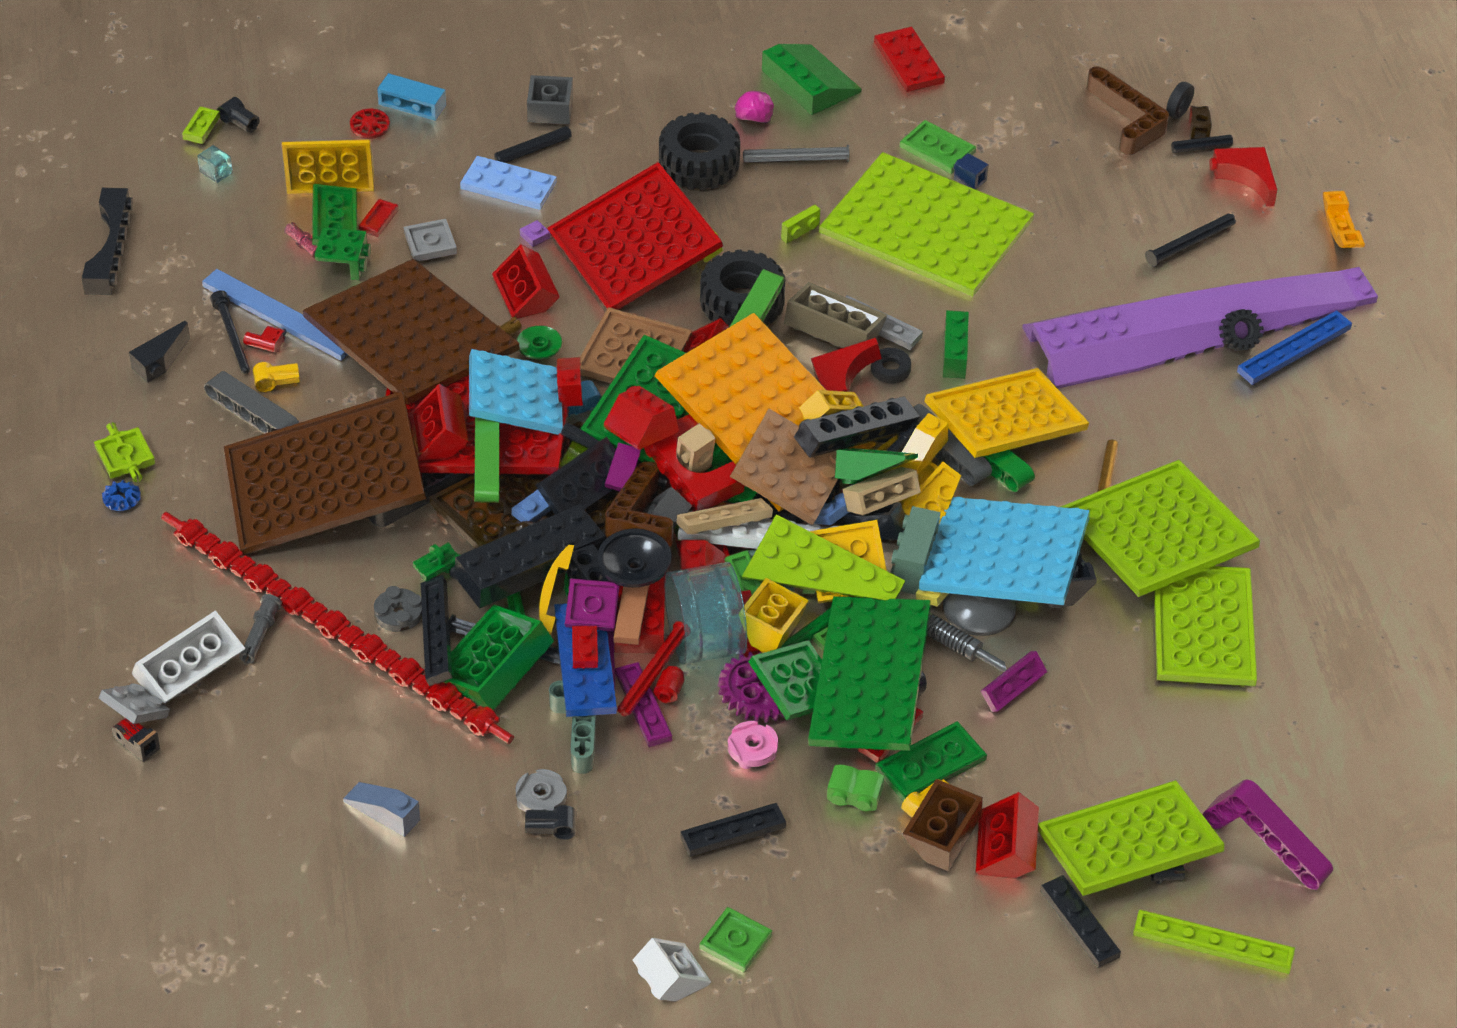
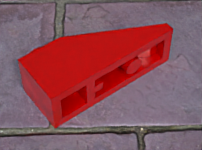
(569, 381)

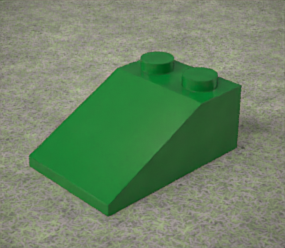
(858, 464)

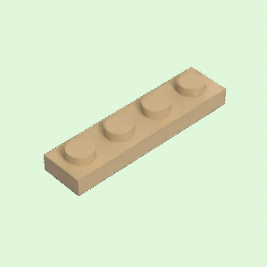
(724, 516)

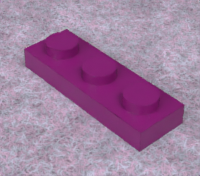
(1013, 681)

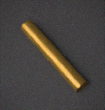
(1108, 464)

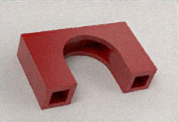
(699, 489)

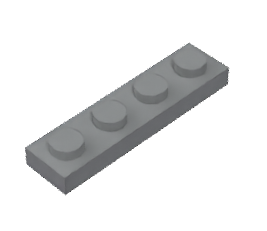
(897, 330)

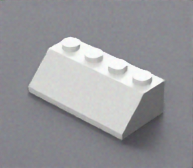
(187, 658)

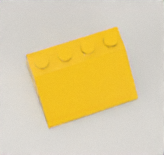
(328, 163)

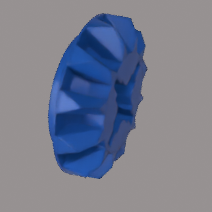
(117, 502)

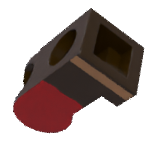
(1200, 122)

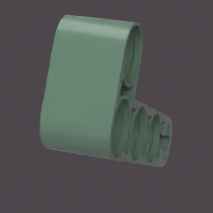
(582, 731)

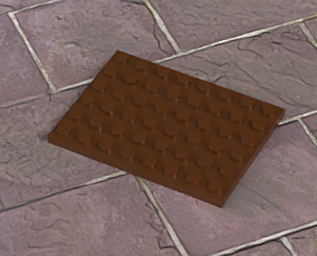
(408, 329)
(323, 473)

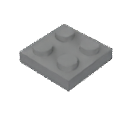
(430, 240)
(134, 703)

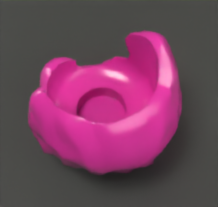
(755, 107)

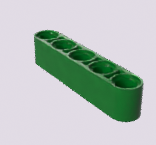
(1010, 470)

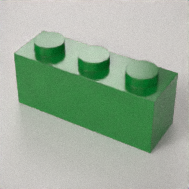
(955, 344)

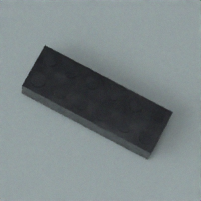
(523, 556)

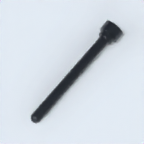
(221, 302)

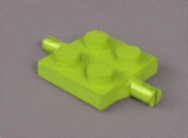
(124, 452)

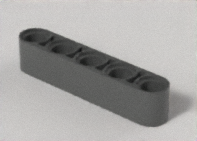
(248, 403)
(958, 457)

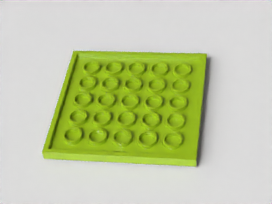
(1162, 528)

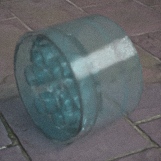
(711, 610)

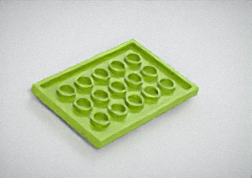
(1206, 628)
(1130, 837)

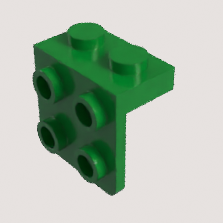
(344, 247)

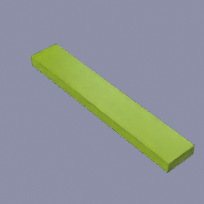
(1214, 941)

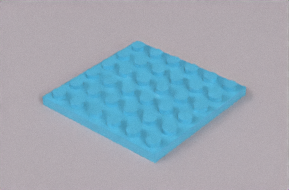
(1005, 550)

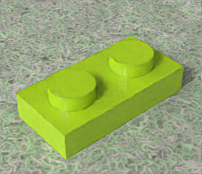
(201, 125)
(800, 224)

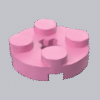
(752, 756)

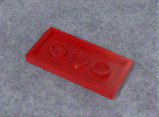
(909, 59)

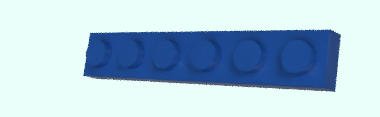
(1294, 347)

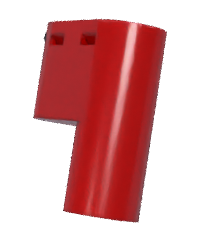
(270, 340)

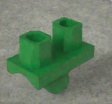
(436, 562)

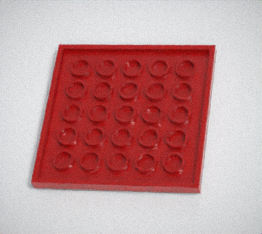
(634, 237)

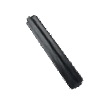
(533, 145)

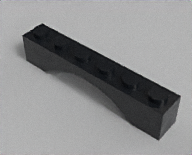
(100, 271)

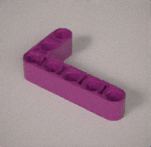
(1273, 828)

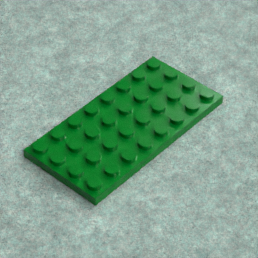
(870, 674)

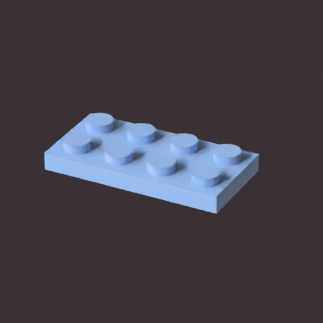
(508, 182)

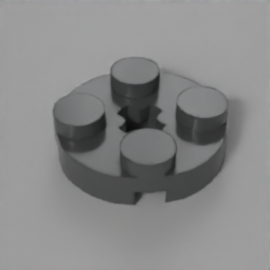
(398, 598)

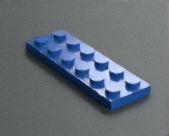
(584, 689)

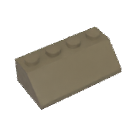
(832, 317)

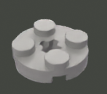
(541, 780)

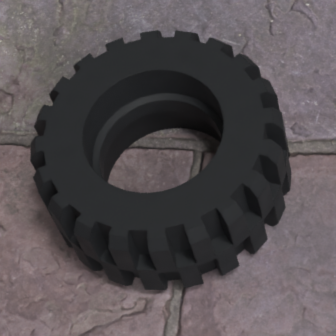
(699, 133)
(735, 271)

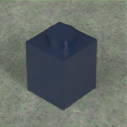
(970, 171)

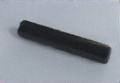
(1202, 143)

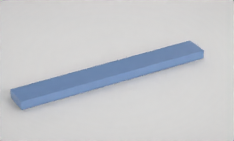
(271, 311)

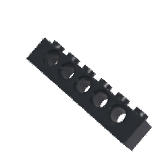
(855, 426)

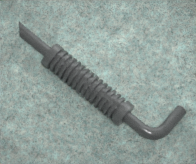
(961, 642)

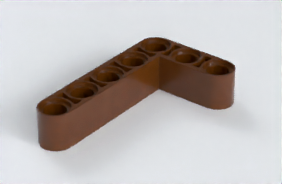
(1147, 117)
(631, 501)

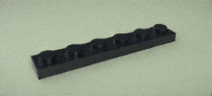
(436, 630)

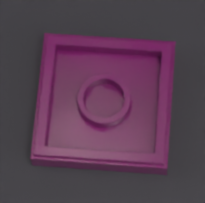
(592, 604)

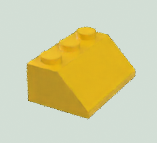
(772, 615)

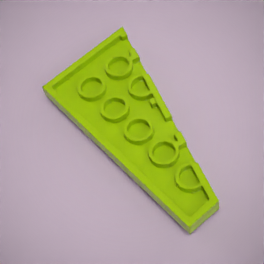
(810, 562)

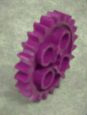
(745, 691)

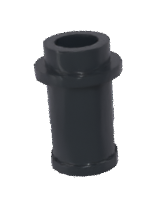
(1168, 875)

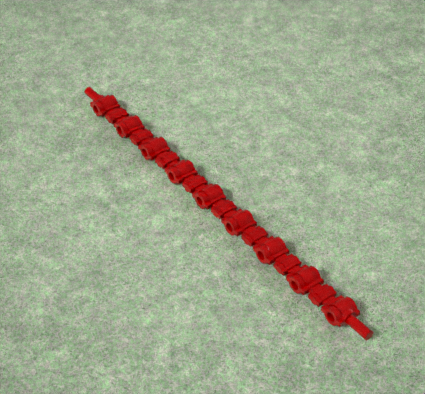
(335, 624)

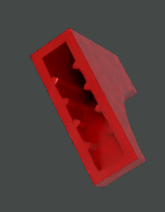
(1248, 167)
(839, 368)

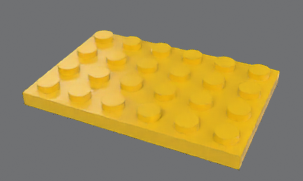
(1006, 412)

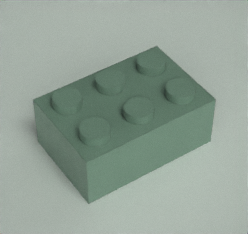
(915, 546)

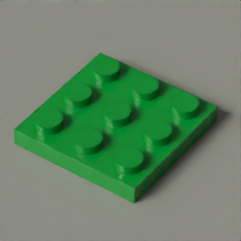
(790, 677)

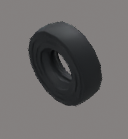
(1180, 100)
(892, 375)

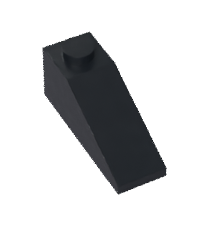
(159, 353)
(889, 520)

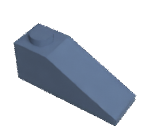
(386, 806)

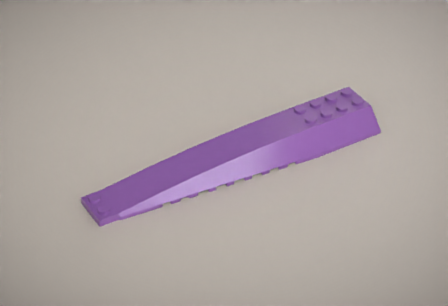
(1151, 331)

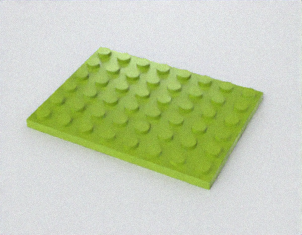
(927, 223)

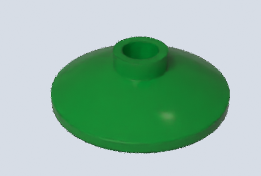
(539, 342)

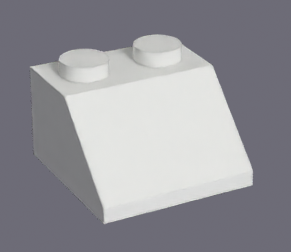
(670, 969)

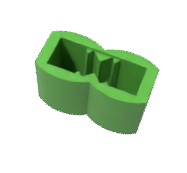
(855, 787)

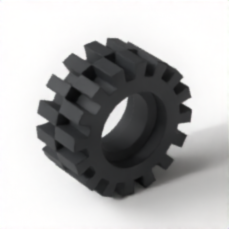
(1229, 329)

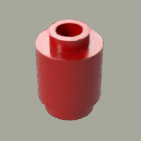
(669, 684)

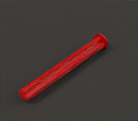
(652, 670)

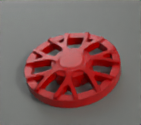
(369, 123)

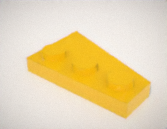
(935, 491)

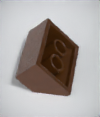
(943, 823)

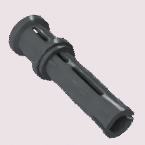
(263, 620)

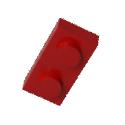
(584, 647)

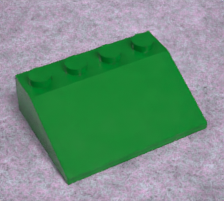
(807, 76)
(497, 655)

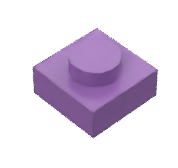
(534, 233)

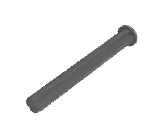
(796, 154)

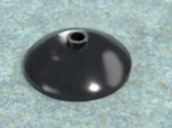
(634, 558)

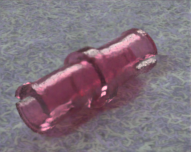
(302, 238)

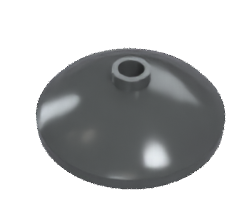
(979, 614)

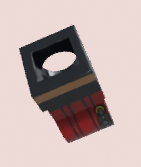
(135, 737)

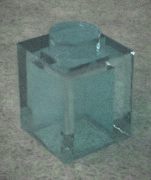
(215, 164)

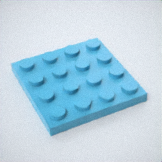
(514, 392)

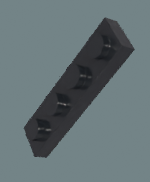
(733, 829)
(1080, 921)

